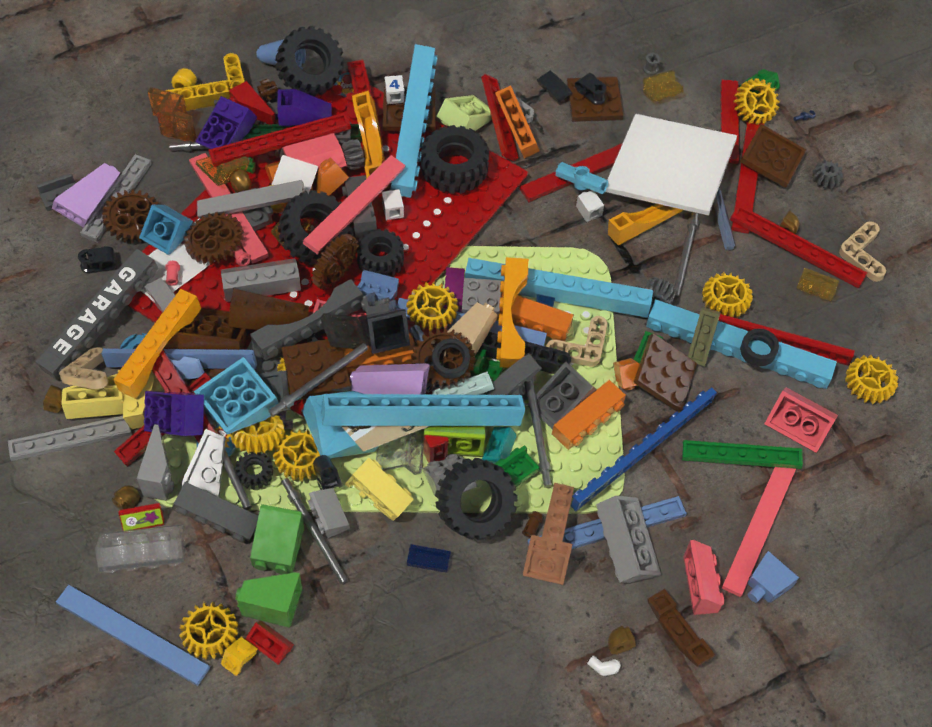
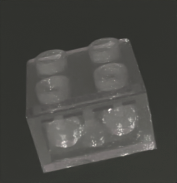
(402, 452)

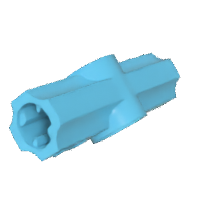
(581, 178)

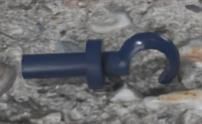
(804, 116)

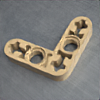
(857, 248)
(589, 349)
(80, 371)

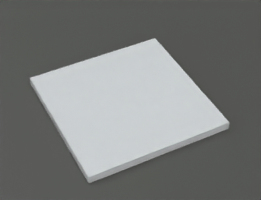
(671, 164)

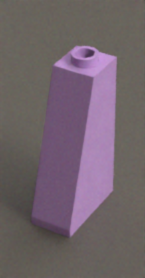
(85, 196)
(390, 379)

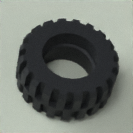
(321, 44)
(454, 142)
(302, 206)
(498, 510)

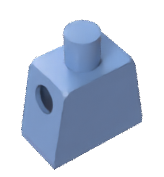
(770, 579)

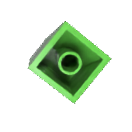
(277, 539)
(270, 598)

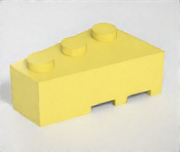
(87, 402)
(135, 408)
(380, 488)

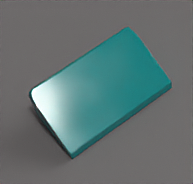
(499, 444)

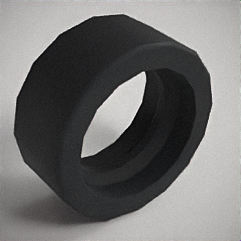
(762, 335)
(450, 343)

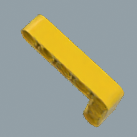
(204, 94)

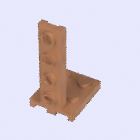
(548, 555)

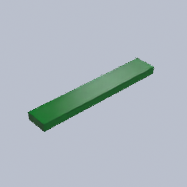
(742, 454)

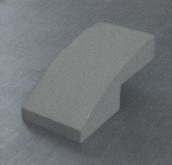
(160, 293)

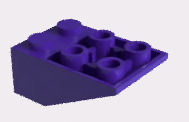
(300, 108)
(226, 124)
(174, 412)

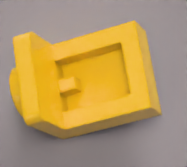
(237, 655)

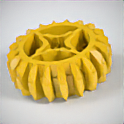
(766, 101)
(726, 290)
(435, 297)
(873, 374)
(259, 436)
(293, 447)
(192, 626)

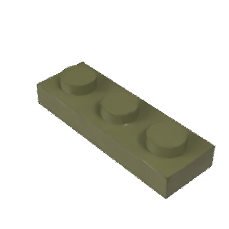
(703, 335)

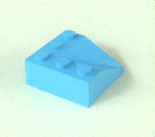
(237, 397)
(329, 440)

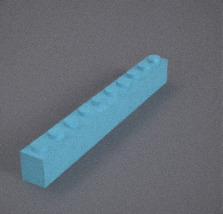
(413, 118)
(571, 289)
(728, 339)
(421, 410)

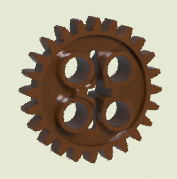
(132, 215)
(214, 238)
(335, 261)
(424, 351)

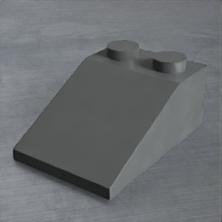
(562, 394)

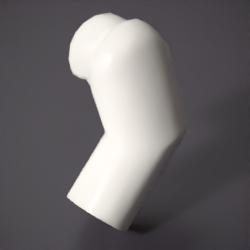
(604, 668)

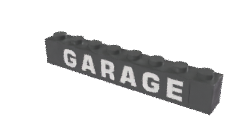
(98, 313)

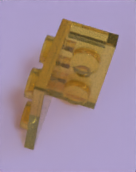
(222, 173)

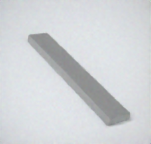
(127, 181)
(250, 199)
(68, 438)

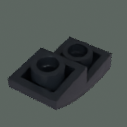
(554, 85)

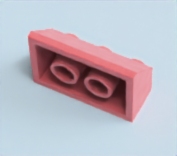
(317, 150)
(801, 419)
(702, 578)

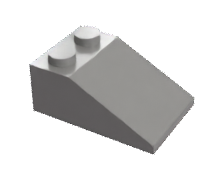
(154, 472)

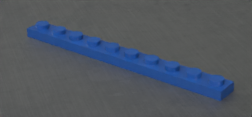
(637, 452)

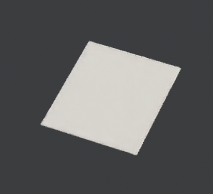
(294, 170)

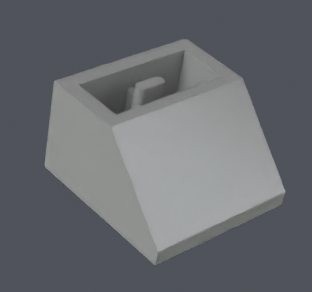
(435, 470)
(330, 514)

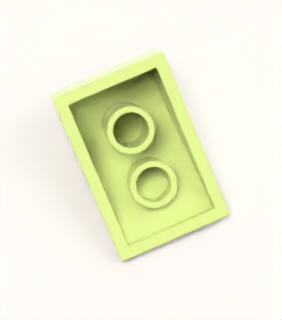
(464, 111)

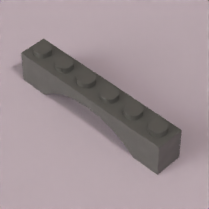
(269, 339)

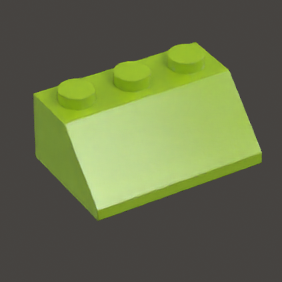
(461, 439)

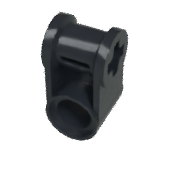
(591, 88)
(99, 259)
(326, 473)

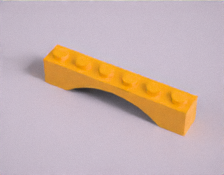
(370, 132)
(628, 225)
(515, 279)
(136, 370)

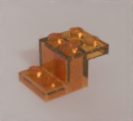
(172, 115)

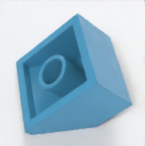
(165, 228)

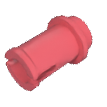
(242, 258)
(172, 272)

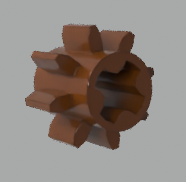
(267, 89)

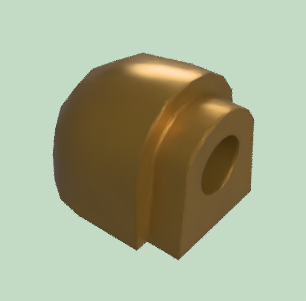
(240, 181)
(790, 222)
(53, 399)
(126, 497)
(621, 640)

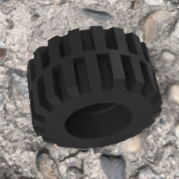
(380, 242)

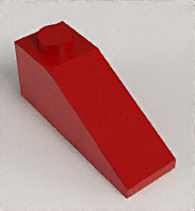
(248, 97)

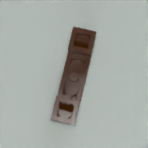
(678, 629)

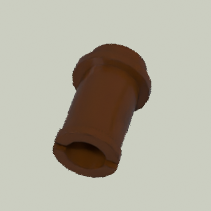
(533, 523)

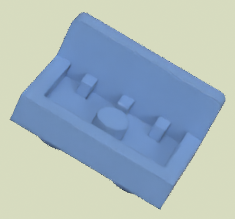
(382, 285)

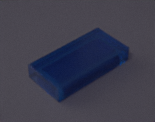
(428, 558)

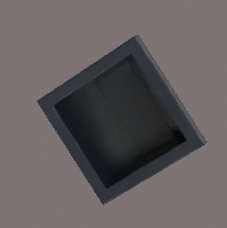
(385, 330)

